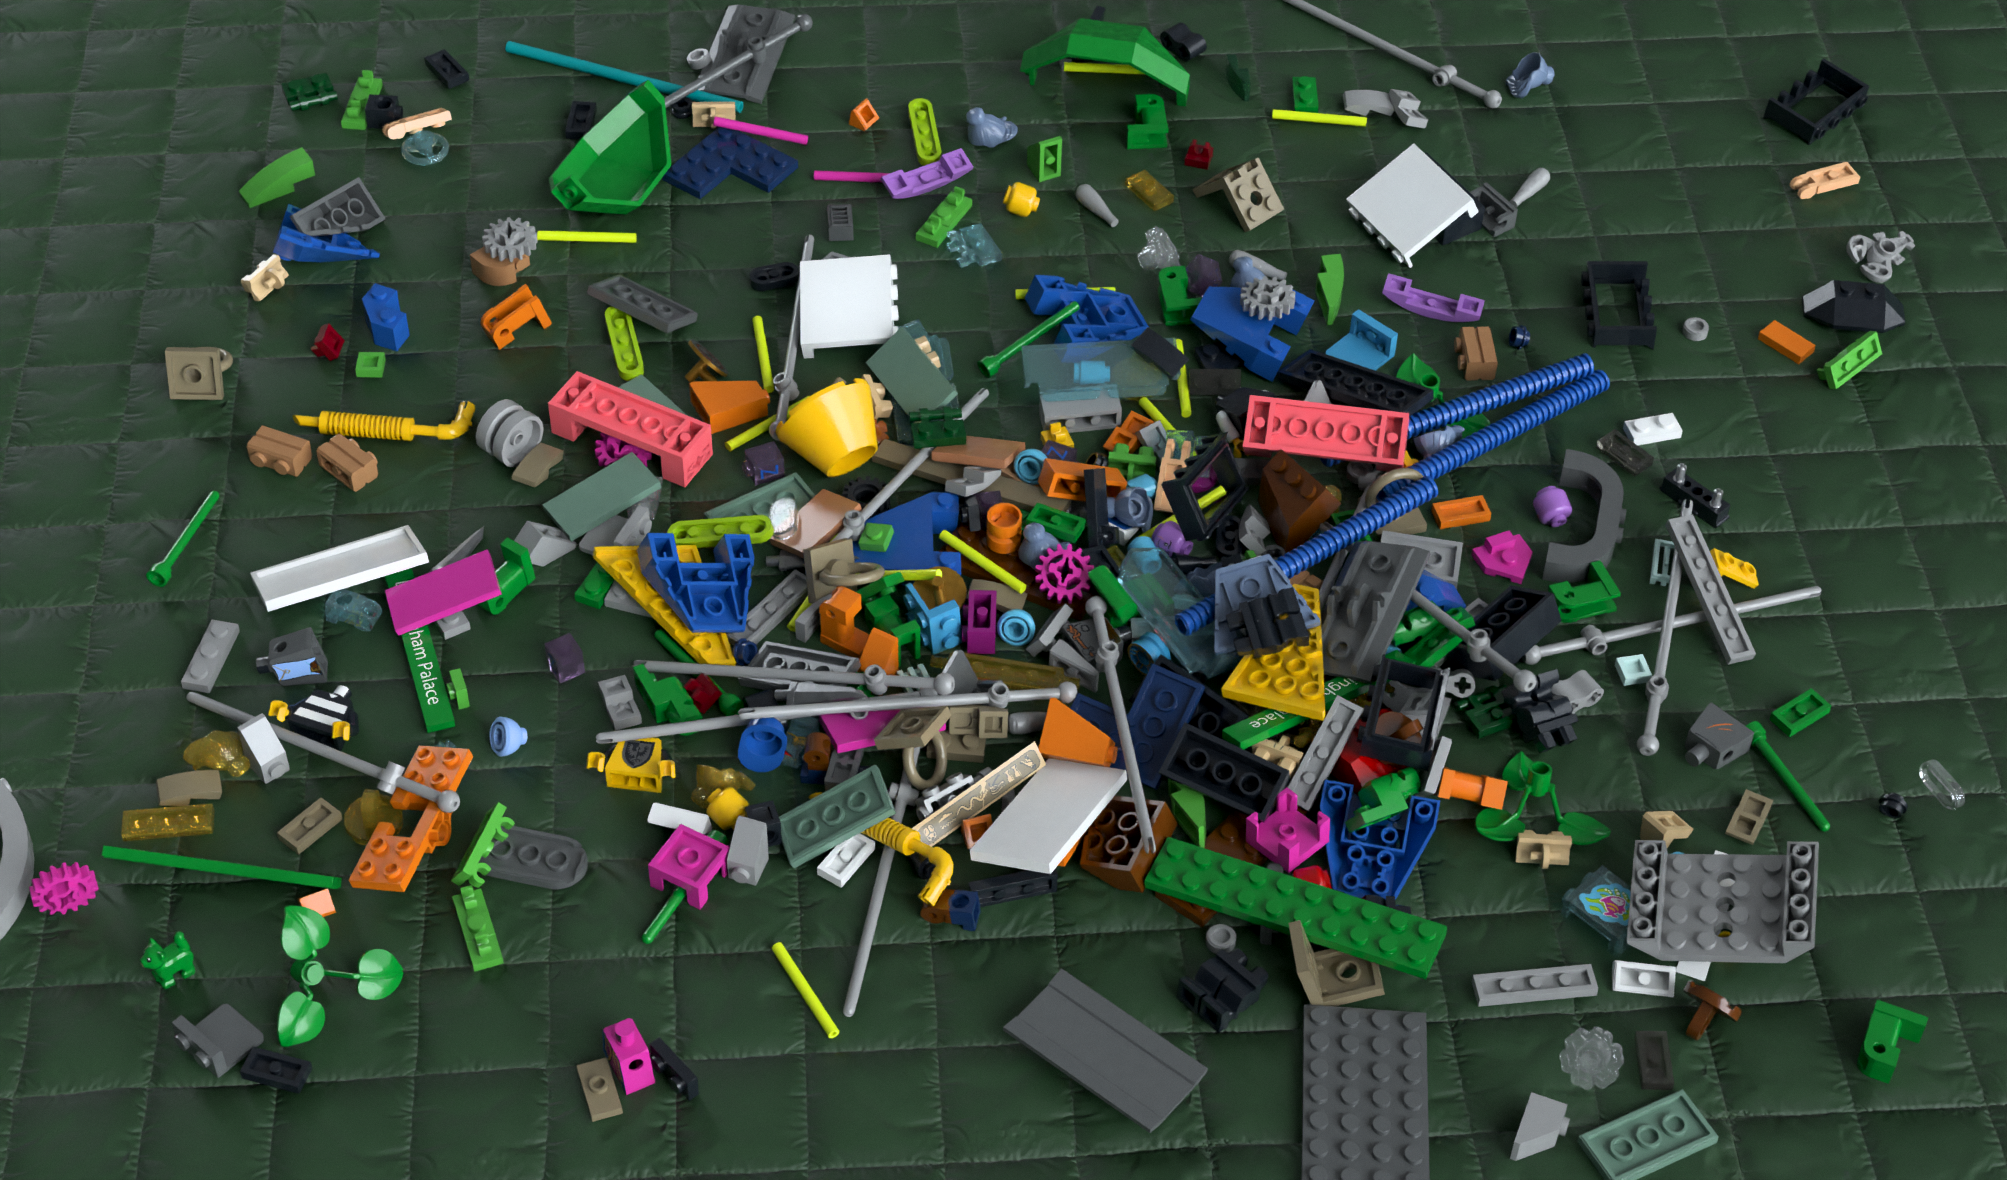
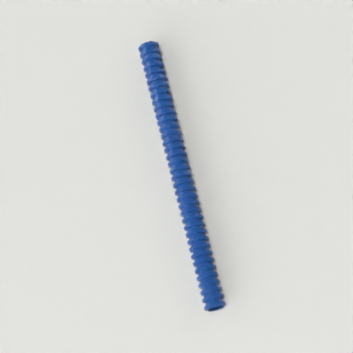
(1495, 396)
(1504, 430)
(1326, 544)

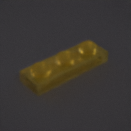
(167, 822)

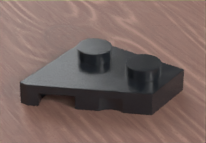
(1216, 357)

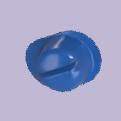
(762, 745)

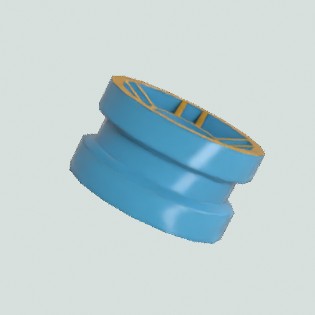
(1146, 651)

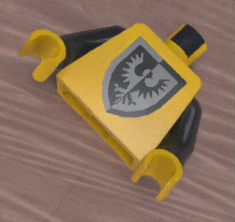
(634, 764)

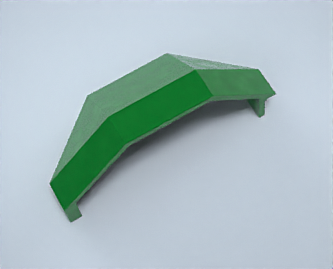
(1112, 44)
(618, 157)

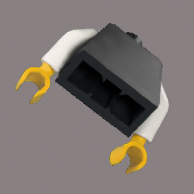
(1233, 414)

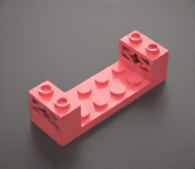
(1326, 431)
(676, 437)

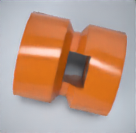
(1004, 528)

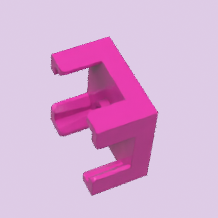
(1287, 834)
(689, 862)

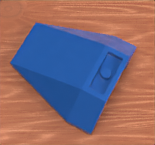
(1380, 855)

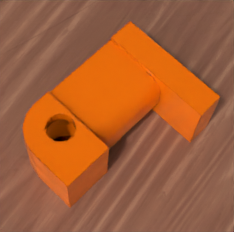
(512, 314)
(838, 625)
(1480, 789)

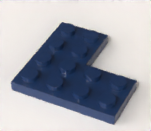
(725, 154)
(1153, 721)

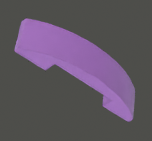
(928, 177)
(1432, 305)

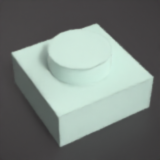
(1633, 669)

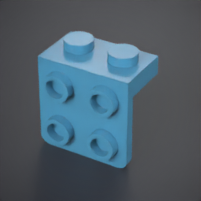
(1367, 343)
(938, 626)

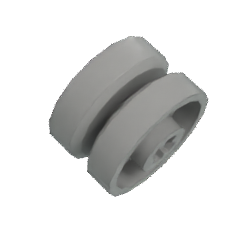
(509, 432)

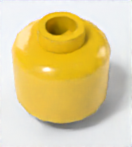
(1021, 199)
(726, 807)

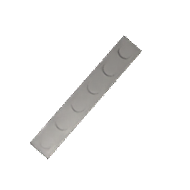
(1710, 589)

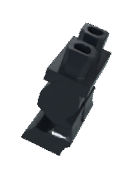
(1263, 626)
(1542, 713)
(1222, 988)

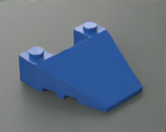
(1101, 315)
(1247, 336)
(913, 534)
(702, 594)

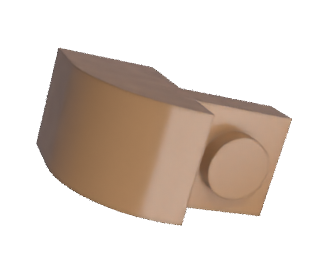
(494, 271)

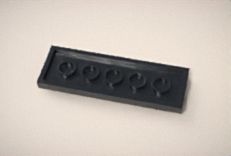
(1355, 383)

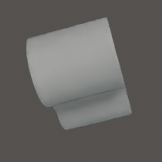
(1454, 676)
(1580, 690)

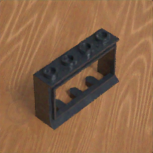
(1834, 78)
(1619, 273)
(1183, 500)
(1395, 749)

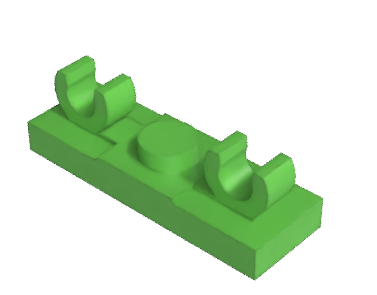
(355, 112)
(944, 218)
(1851, 360)
(482, 845)
(477, 928)

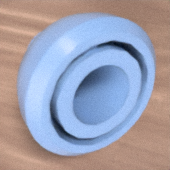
(506, 736)

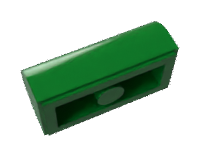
(1113, 593)

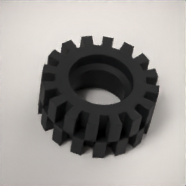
(866, 489)

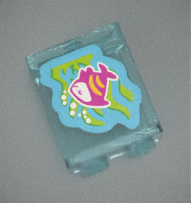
(1603, 905)

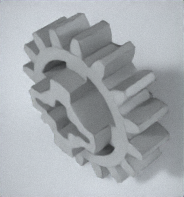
(510, 239)
(1267, 298)

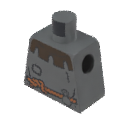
(1084, 640)

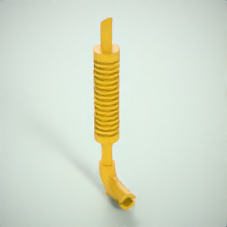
(385, 426)
(907, 842)

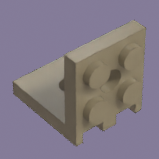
(1238, 185)
(1323, 971)

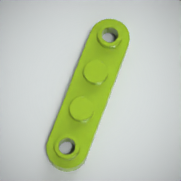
(924, 131)
(624, 343)
(710, 531)

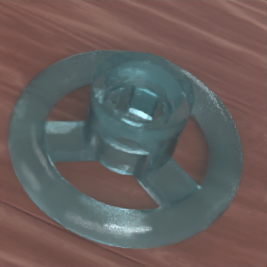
(424, 141)

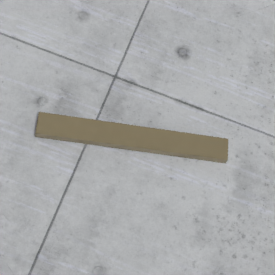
(1012, 491)

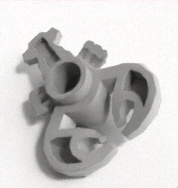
(1880, 253)

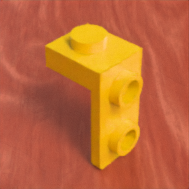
(1735, 568)

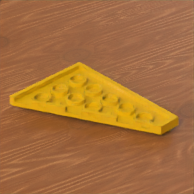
(625, 568)
(1287, 679)

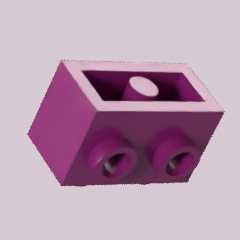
(981, 622)

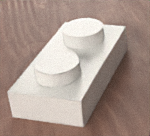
(1652, 429)
(846, 859)

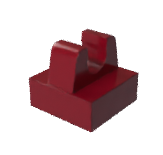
(1199, 155)
(328, 343)
(703, 692)

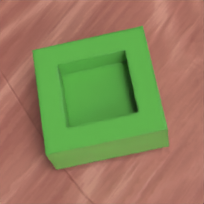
(370, 364)
(876, 537)
(457, 689)

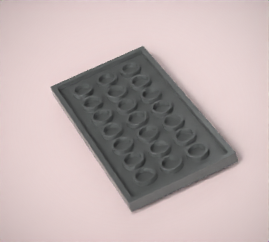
(1364, 1094)

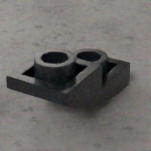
(1160, 352)

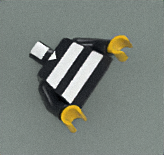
(321, 716)

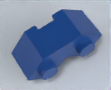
(384, 317)

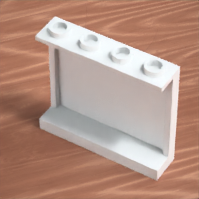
(1409, 203)
(847, 302)

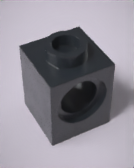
(382, 110)
(767, 813)

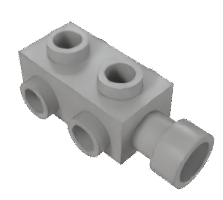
(944, 793)

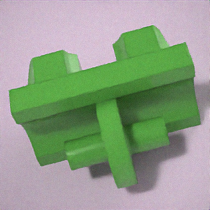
(1131, 464)

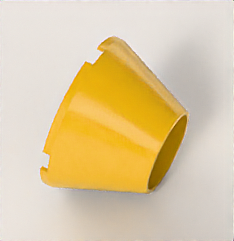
(833, 428)

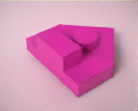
(1504, 556)

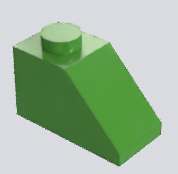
(1045, 158)

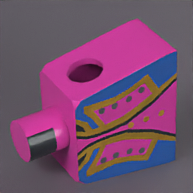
(623, 1045)

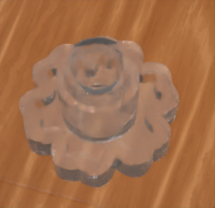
(1159, 251)
(1591, 1058)

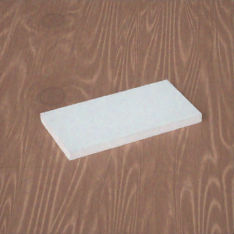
(338, 567)
(1048, 816)

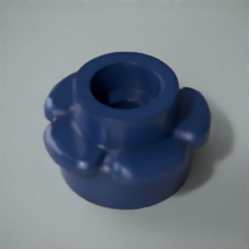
(1519, 336)
(744, 651)

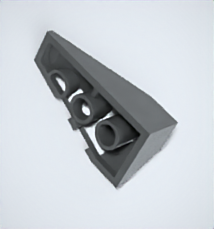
(339, 212)

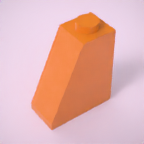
(728, 402)
(1073, 738)

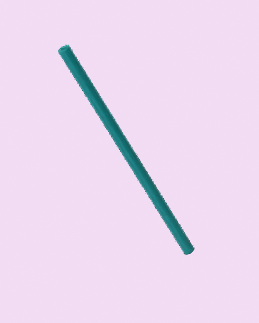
(611, 73)

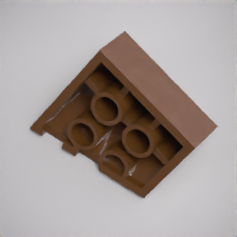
(1293, 501)
(1115, 845)

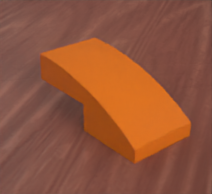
(1126, 433)

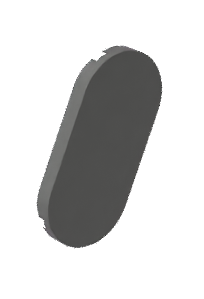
(537, 859)

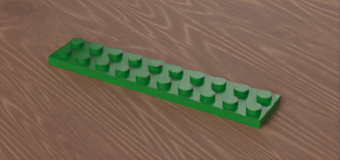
(1277, 899)

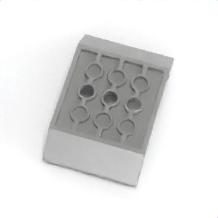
(1679, 898)

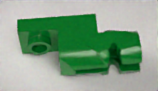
(1056, 522)
(1418, 624)
(665, 698)
(1384, 798)

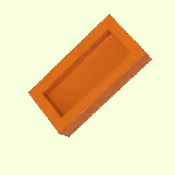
(1786, 342)
(1461, 512)

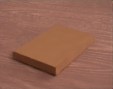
(980, 452)
(817, 522)

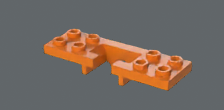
(392, 860)

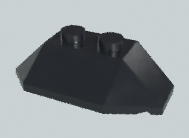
(1854, 306)

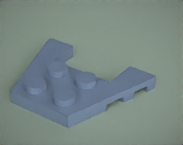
(1245, 583)

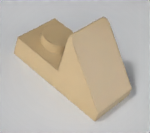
(1664, 826)

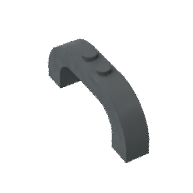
(1604, 485)

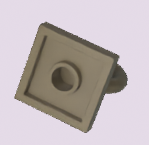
(196, 372)
(1411, 522)
(834, 566)
(915, 729)

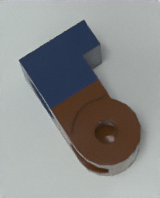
(816, 758)
(954, 908)

